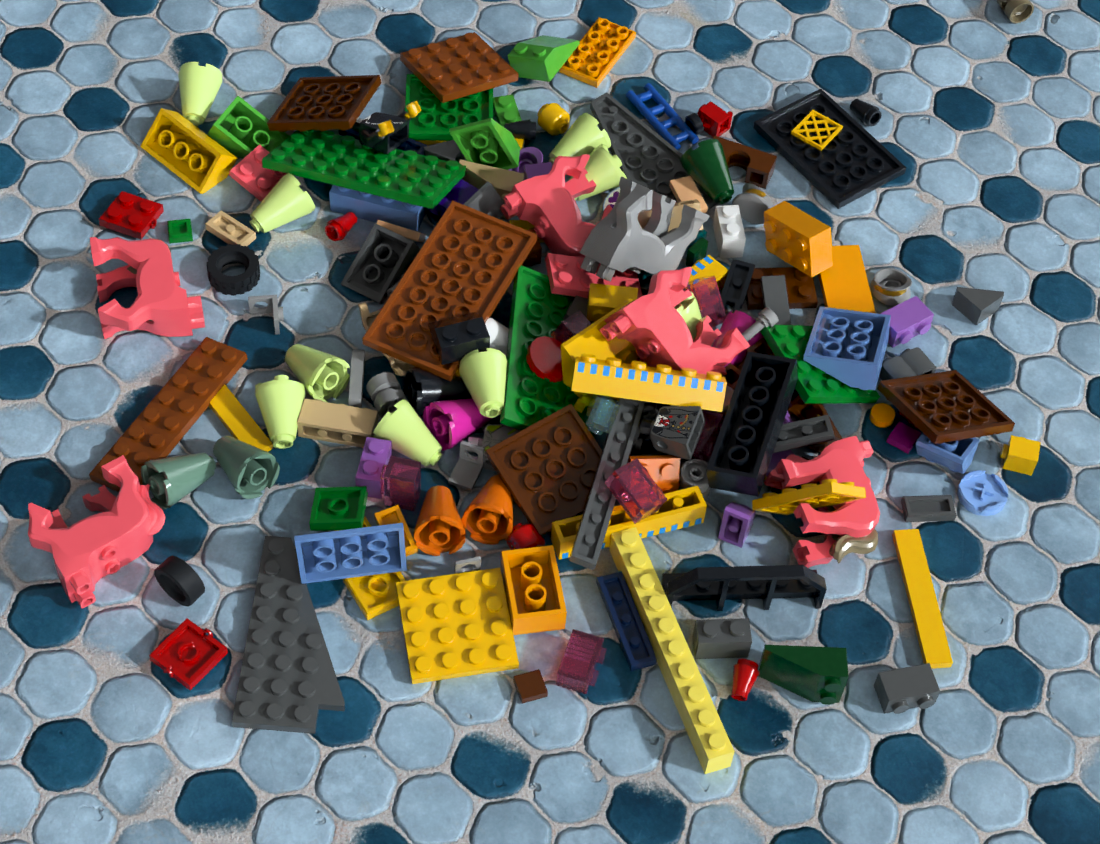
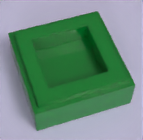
(179, 231)

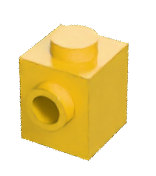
(1020, 455)

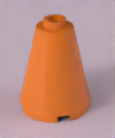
(490, 513)
(439, 523)

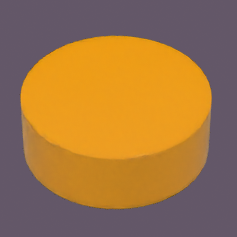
(882, 415)

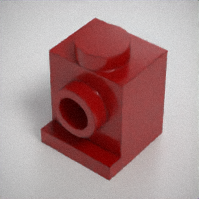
(714, 119)

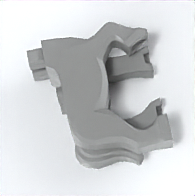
(622, 243)

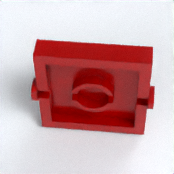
(131, 215)
(188, 654)

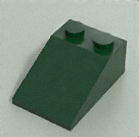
(806, 670)

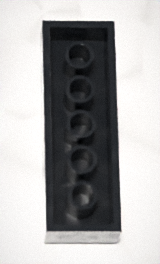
(752, 424)

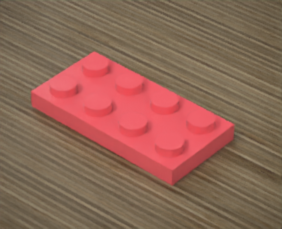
(571, 280)

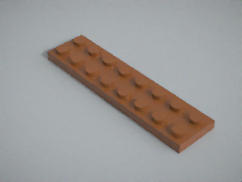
(174, 408)

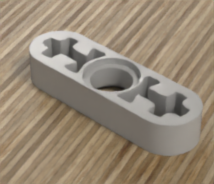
(356, 378)

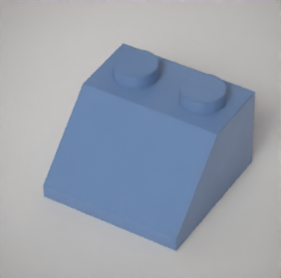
(954, 454)

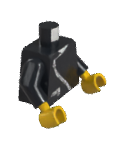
(386, 131)

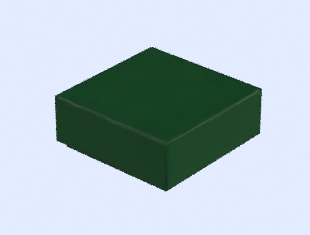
(696, 252)

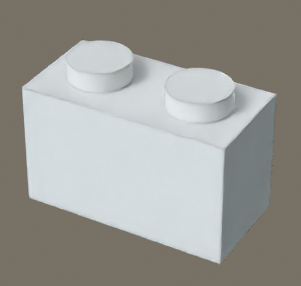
(729, 231)

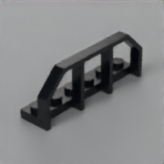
(745, 583)

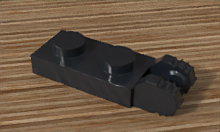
(737, 284)

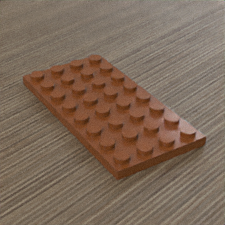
(455, 273)

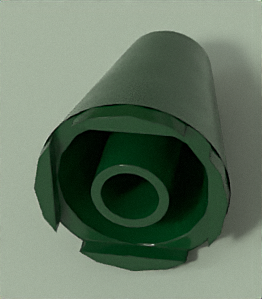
(709, 170)

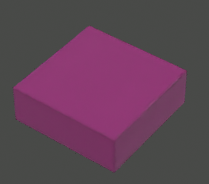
(903, 437)

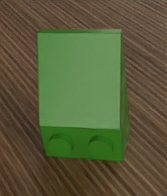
(541, 56)
(243, 129)
(487, 144)

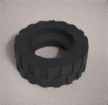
(233, 284)

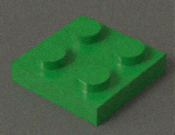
(338, 508)

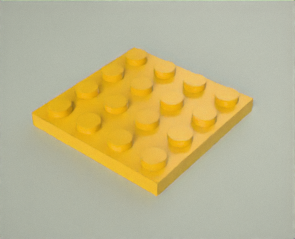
(456, 625)

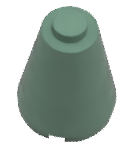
(246, 466)
(176, 476)

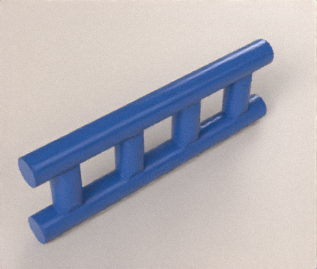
(663, 106)

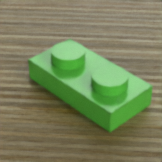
(506, 109)

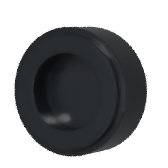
(694, 123)

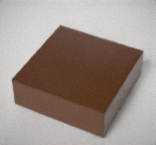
(530, 686)

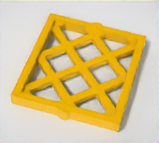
(824, 120)

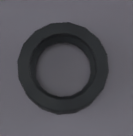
(179, 580)

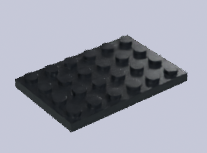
(849, 163)

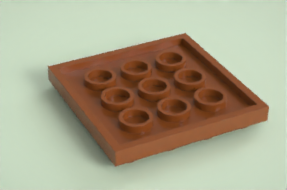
(458, 67)

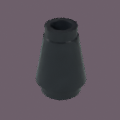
(866, 112)
(522, 129)

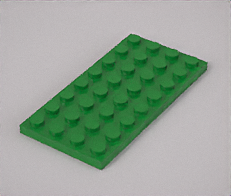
(354, 166)
(532, 315)

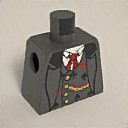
(675, 430)

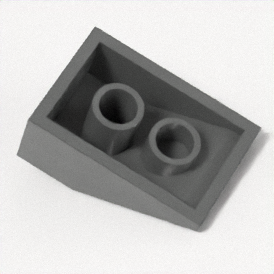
(380, 263)

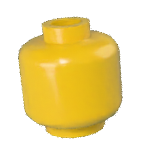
(553, 119)

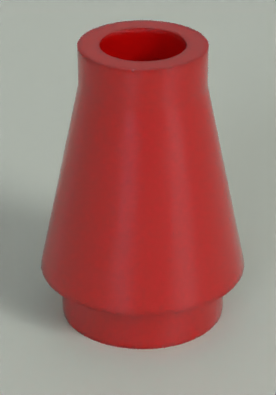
(340, 226)
(744, 677)

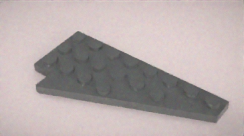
(643, 153)
(285, 656)

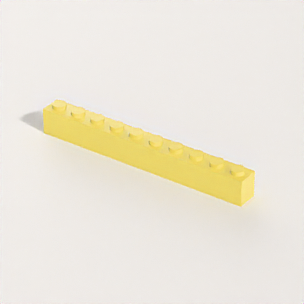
(672, 652)

